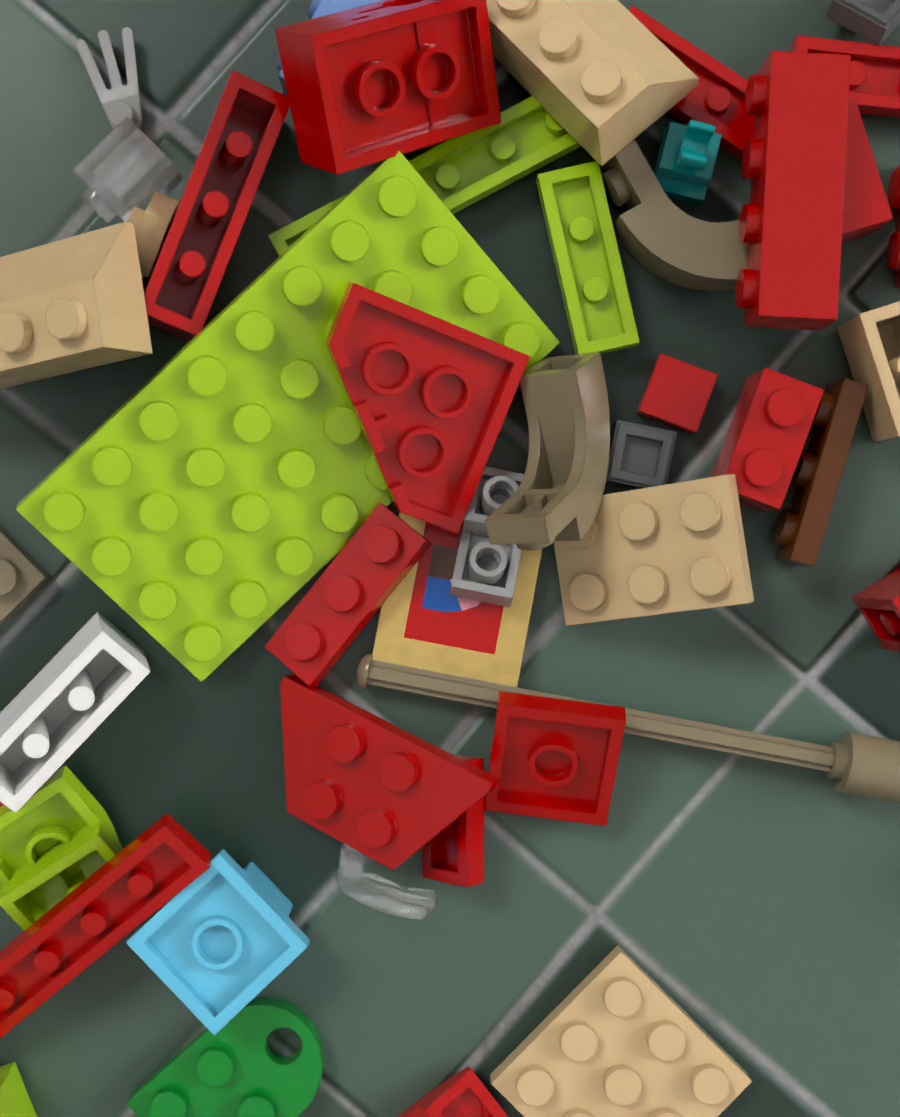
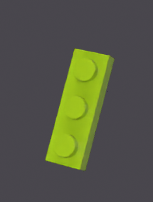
(587, 259)

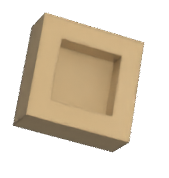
(151, 228)

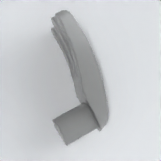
(121, 99)

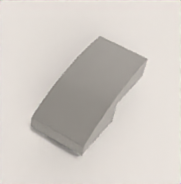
(484, 569)

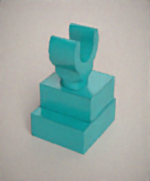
(686, 160)

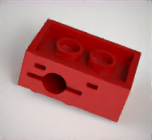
(388, 79)

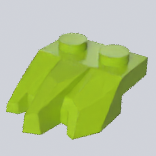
(51, 846)

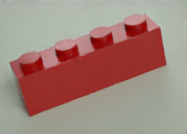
(795, 191)
(214, 206)

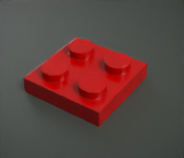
(554, 758)

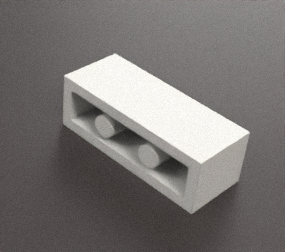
(65, 706)

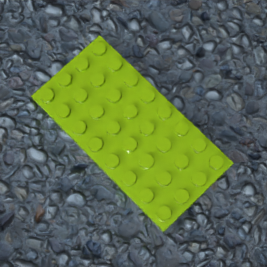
(243, 448)

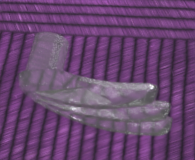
(381, 892)

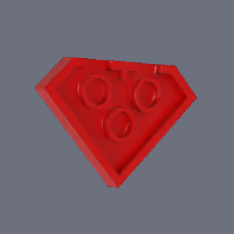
(424, 399)

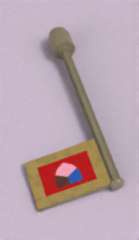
(476, 649)

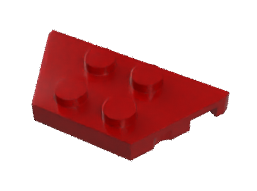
(368, 777)

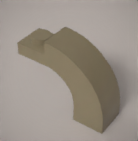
(664, 237)
(566, 454)

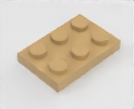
(657, 553)

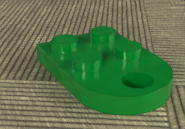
(238, 1069)

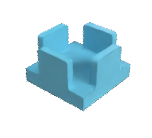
(221, 940)

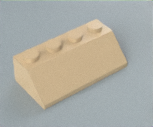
(589, 67)
(72, 306)

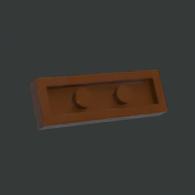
(818, 474)

